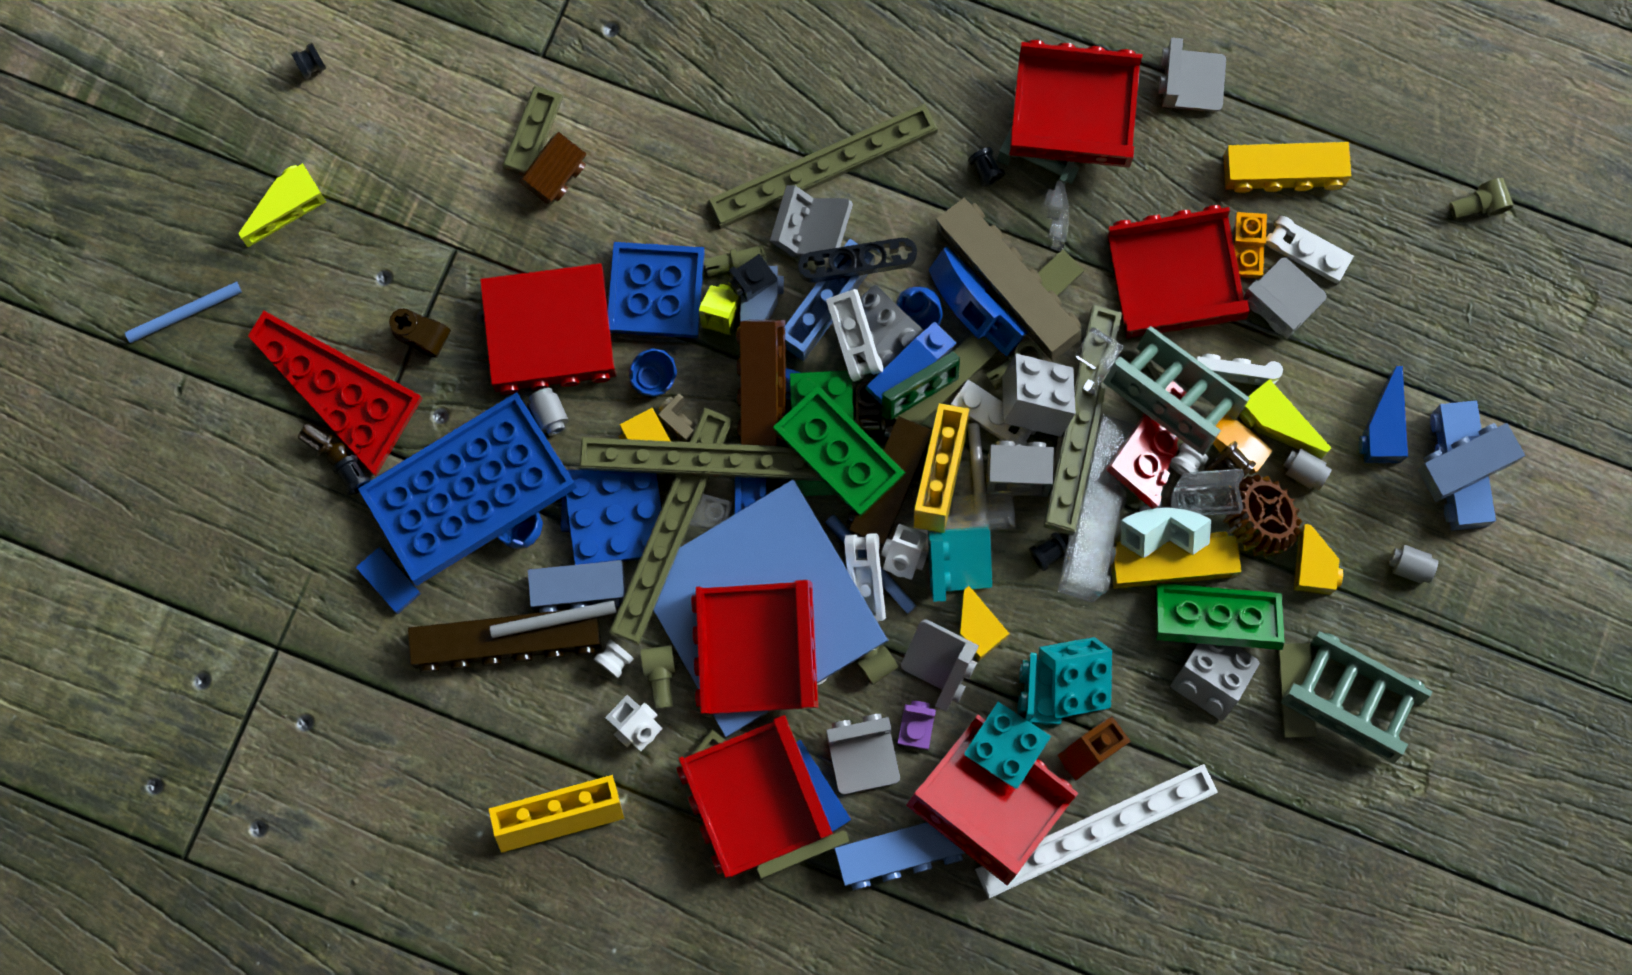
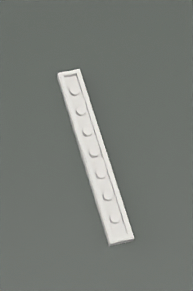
(1107, 826)

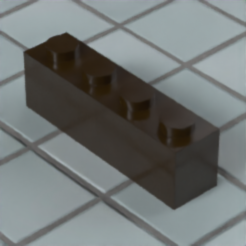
(906, 448)

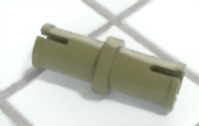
(724, 262)

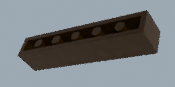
(472, 642)

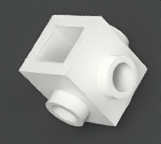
(905, 552)
(634, 723)

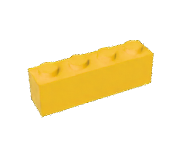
(1287, 166)
(941, 468)
(1175, 565)
(556, 813)

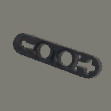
(858, 264)

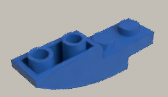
(972, 305)

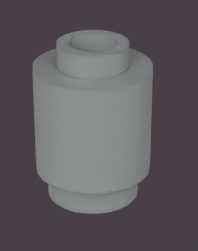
(548, 411)
(1307, 469)
(1413, 564)

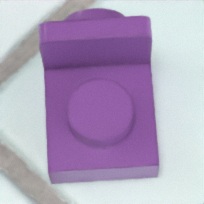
(916, 725)

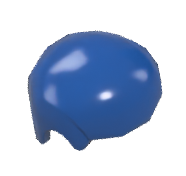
(921, 306)
(652, 372)
(524, 533)

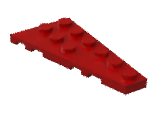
(350, 397)

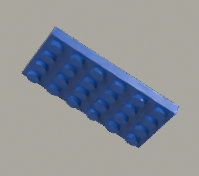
(467, 488)

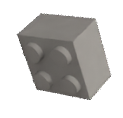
(1038, 395)
(1020, 468)

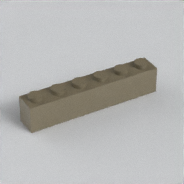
(1009, 279)

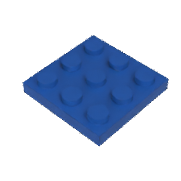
(656, 289)
(612, 515)

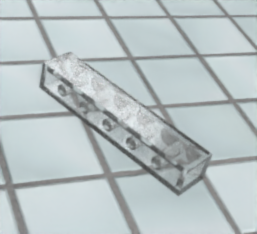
(1091, 546)

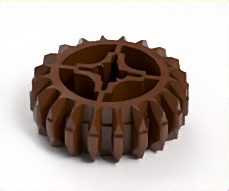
(1268, 517)

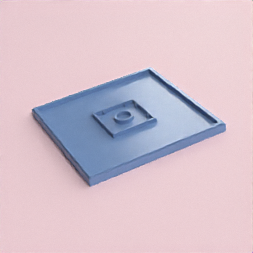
(771, 544)

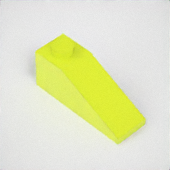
(285, 201)
(1277, 418)

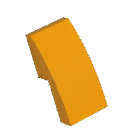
(1249, 243)
(1247, 441)

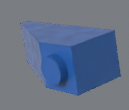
(920, 353)
(1385, 433)

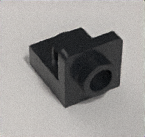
(751, 278)

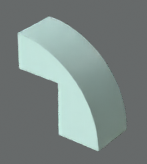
(1152, 528)

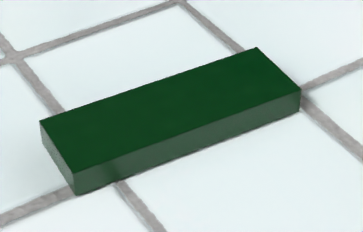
(920, 386)

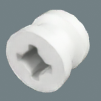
(1187, 460)
(613, 658)

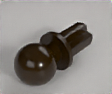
(321, 443)

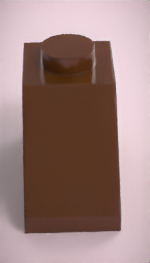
(1093, 748)

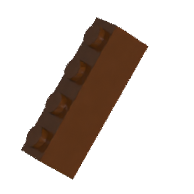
(762, 380)

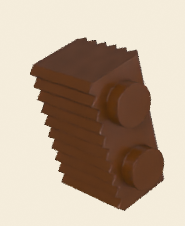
(553, 168)

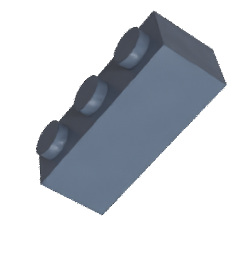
(1470, 461)
(576, 586)

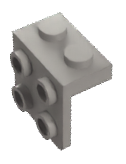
(1192, 78)
(809, 223)
(1284, 297)
(889, 325)
(940, 660)
(1215, 677)
(863, 754)

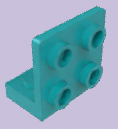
(959, 560)
(1079, 676)
(1036, 700)
(1007, 745)

